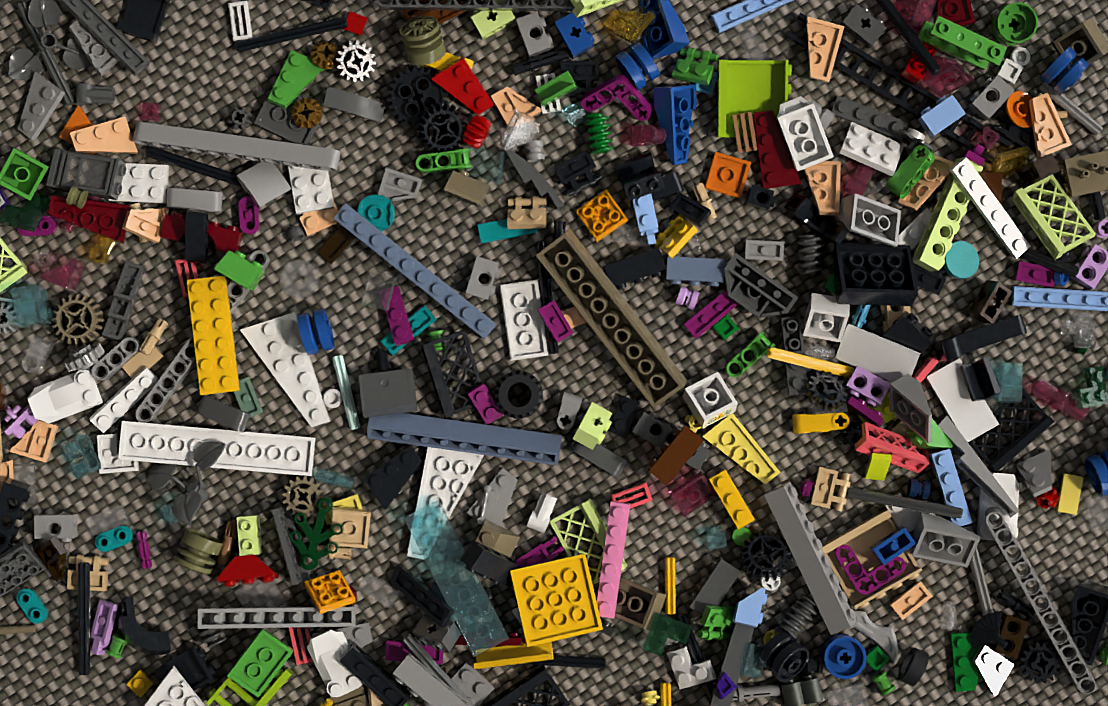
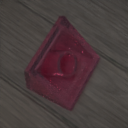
(915, 11)
(949, 78)
(66, 275)
(692, 493)

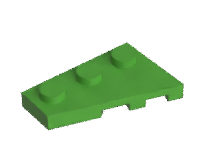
(293, 78)

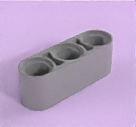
(194, 200)
(107, 360)

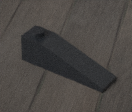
(1089, 618)

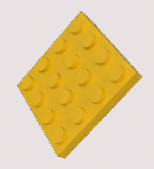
(556, 600)

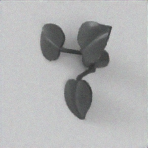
(23, 62)
(187, 505)

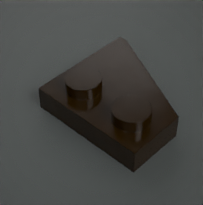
(53, 557)

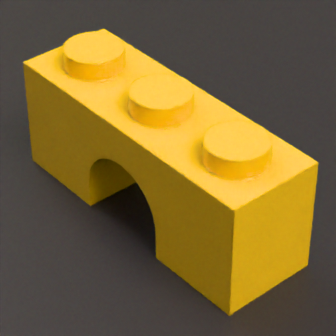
(731, 499)

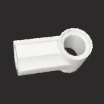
(541, 515)

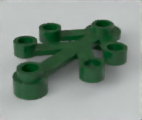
(315, 536)

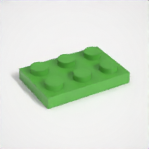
(260, 662)

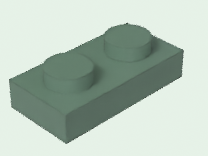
(248, 398)

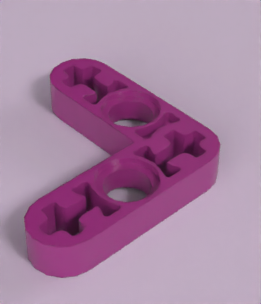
(620, 92)
(862, 575)

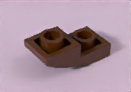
(993, 180)

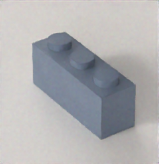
(695, 270)

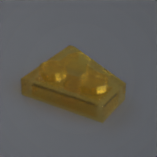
(628, 24)
(1011, 161)

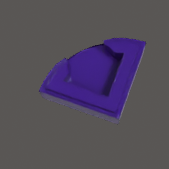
(725, 685)

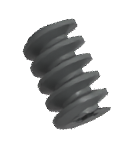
(810, 254)
(799, 615)
(211, 635)

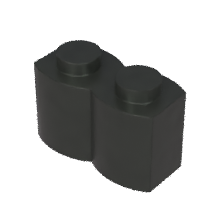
(801, 691)

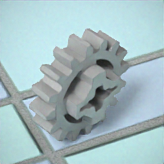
(83, 357)

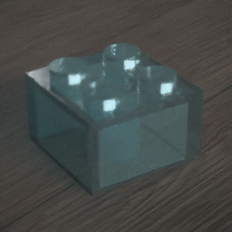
(31, 306)

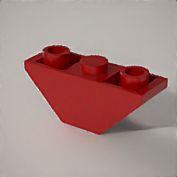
(914, 68)
(246, 570)

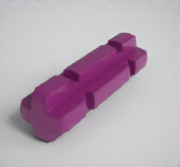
(143, 549)

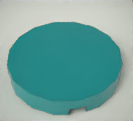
(377, 210)
(961, 260)

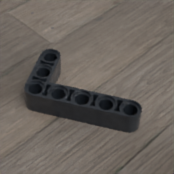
(979, 338)

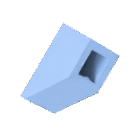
(748, 610)

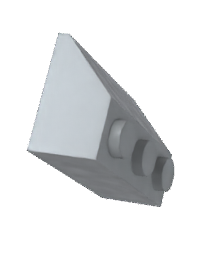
(870, 218)

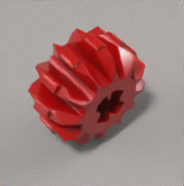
(476, 131)

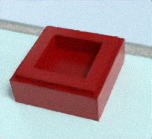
(356, 23)

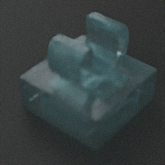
(574, 112)
(716, 540)

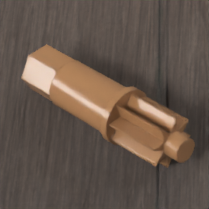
(229, 540)

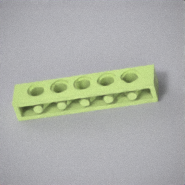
(939, 220)

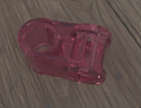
(646, 135)

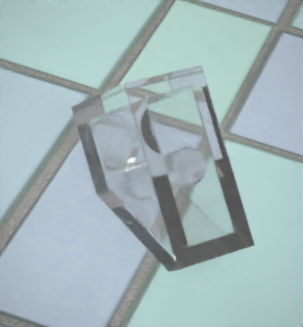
(519, 130)

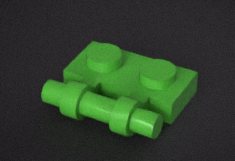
(694, 71)
(716, 617)

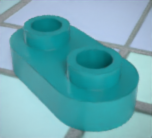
(114, 539)
(33, 604)

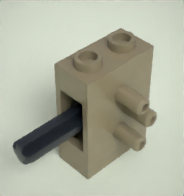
(1087, 176)

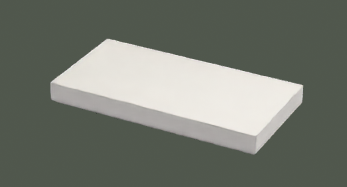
(522, 320)
(876, 354)
(968, 416)

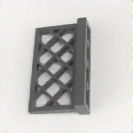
(285, 525)

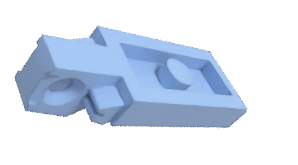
(646, 217)

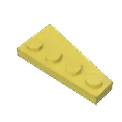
(739, 445)

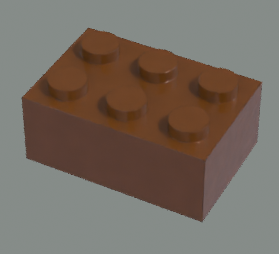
(674, 454)

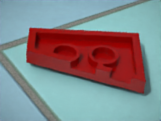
(464, 85)

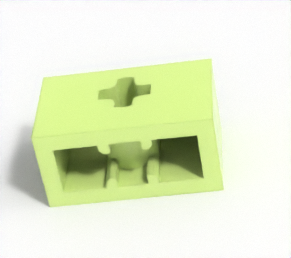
(488, 27)
(592, 426)
(249, 535)

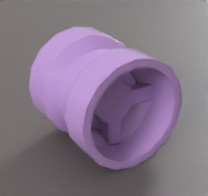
(691, 300)

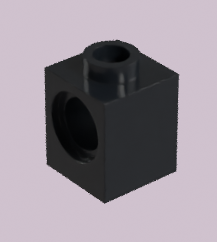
(752, 198)

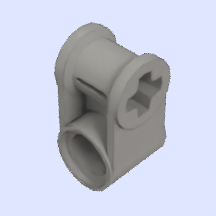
(569, 407)

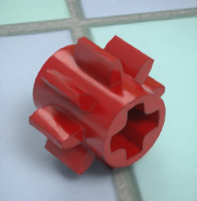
(1048, 499)

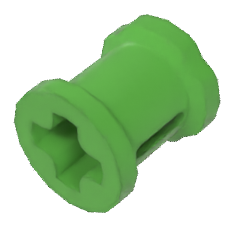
(434, 335)
(116, 646)
(883, 683)

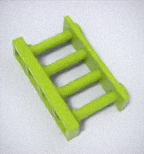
(281, 677)

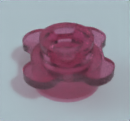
(149, 106)
(983, 137)

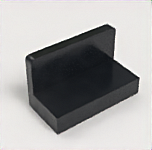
(980, 380)

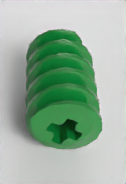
(598, 133)

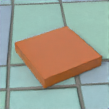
(727, 175)

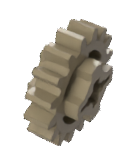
(292, 504)

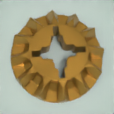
(319, 58)
(313, 119)

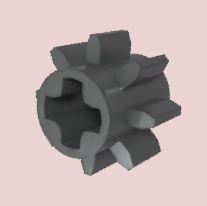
(245, 120)

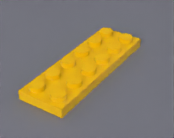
(213, 335)

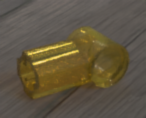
(103, 244)

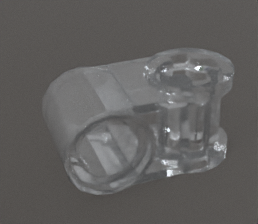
(38, 352)

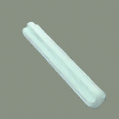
(346, 392)

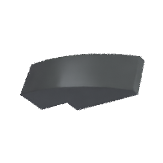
(354, 105)

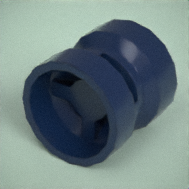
(919, 488)

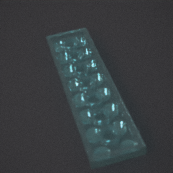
(458, 585)

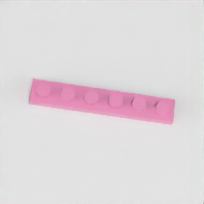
(612, 558)

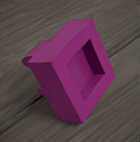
(974, 155)

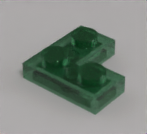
(27, 217)
(1096, 391)
(663, 628)

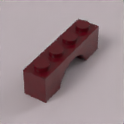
(224, 239)

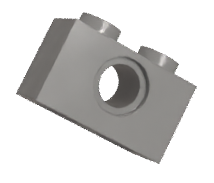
(538, 45)
(1000, 91)
(483, 266)
(66, 522)

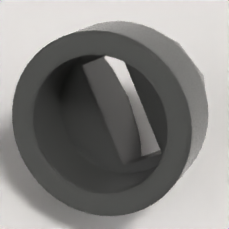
(295, 233)

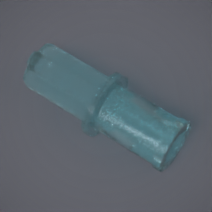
(335, 479)

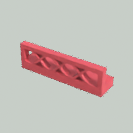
(902, 457)

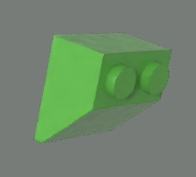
(22, 173)
(240, 270)

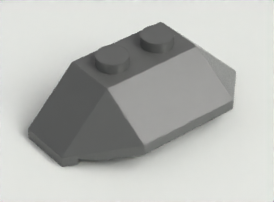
(756, 289)

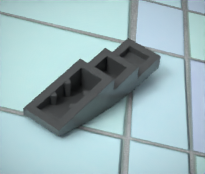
(530, 174)
(123, 301)

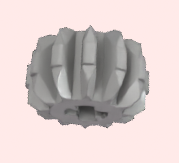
(9, 312)

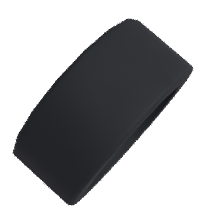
(913, 666)

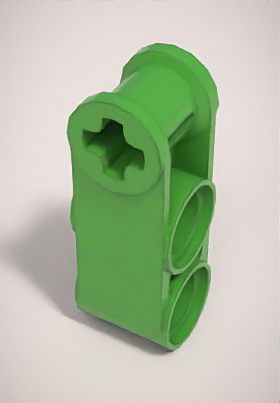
(454, 158)
(910, 171)
(756, 348)

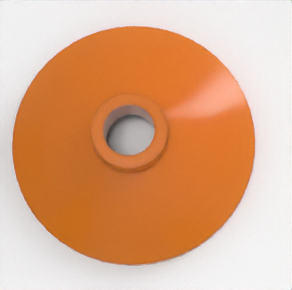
(1019, 109)

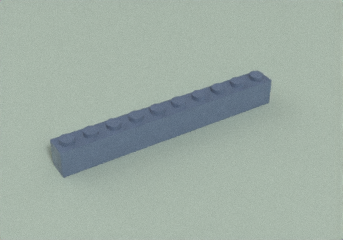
(415, 271)
(466, 437)

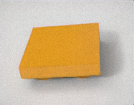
(601, 215)
(329, 592)

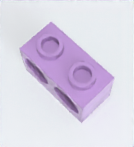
(1096, 270)
(871, 382)

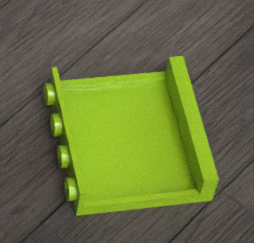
(749, 87)

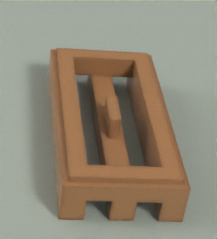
(752, 132)

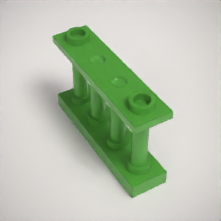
(961, 43)

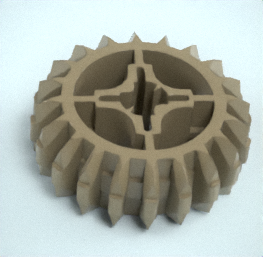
(64, 310)

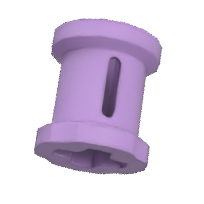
(1100, 232)

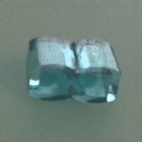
(1009, 381)
(81, 456)

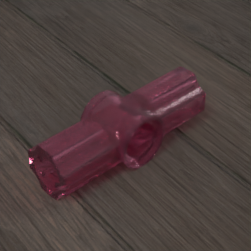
(858, 181)
(1059, 399)

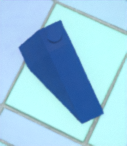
(665, 32)
(674, 113)

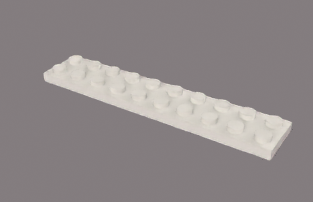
(242, 451)

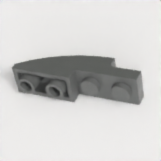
(793, 341)

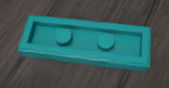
(498, 231)
(419, 322)

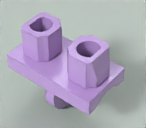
(14, 426)

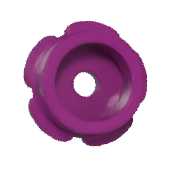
(806, 487)

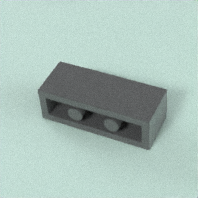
(713, 586)

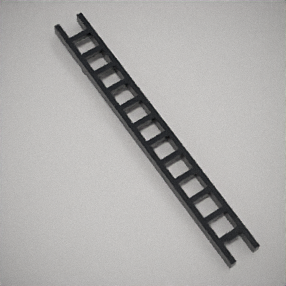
(899, 102)

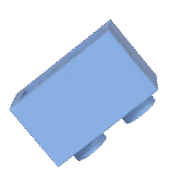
(941, 116)

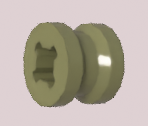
(77, 197)

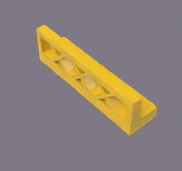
(514, 655)

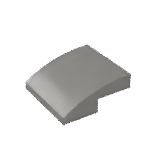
(263, 183)

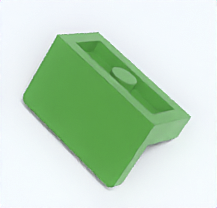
(556, 88)

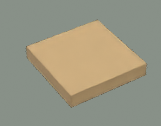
(356, 527)

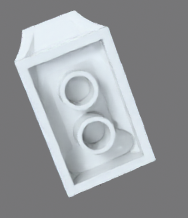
(803, 133)
(65, 396)
(1011, 487)
(326, 653)

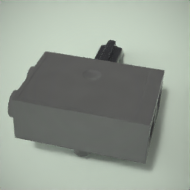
(387, 390)

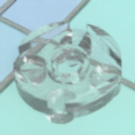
(290, 273)

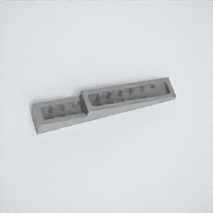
(976, 469)

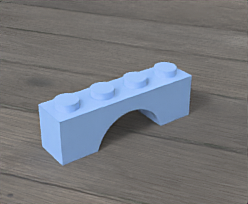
(947, 477)

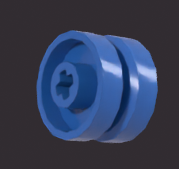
(637, 65)
(1067, 73)
(317, 331)
(1098, 472)
(851, 664)

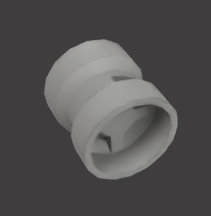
(534, 151)

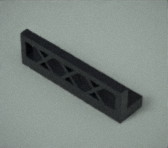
(375, 676)

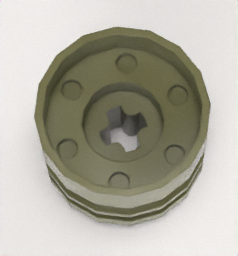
(422, 40)
(197, 553)

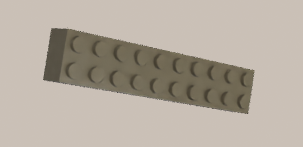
(612, 318)

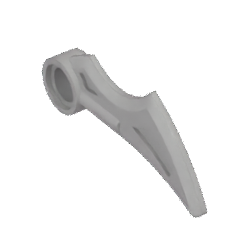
(883, 636)

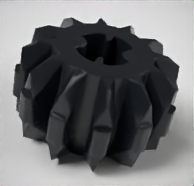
(851, 433)

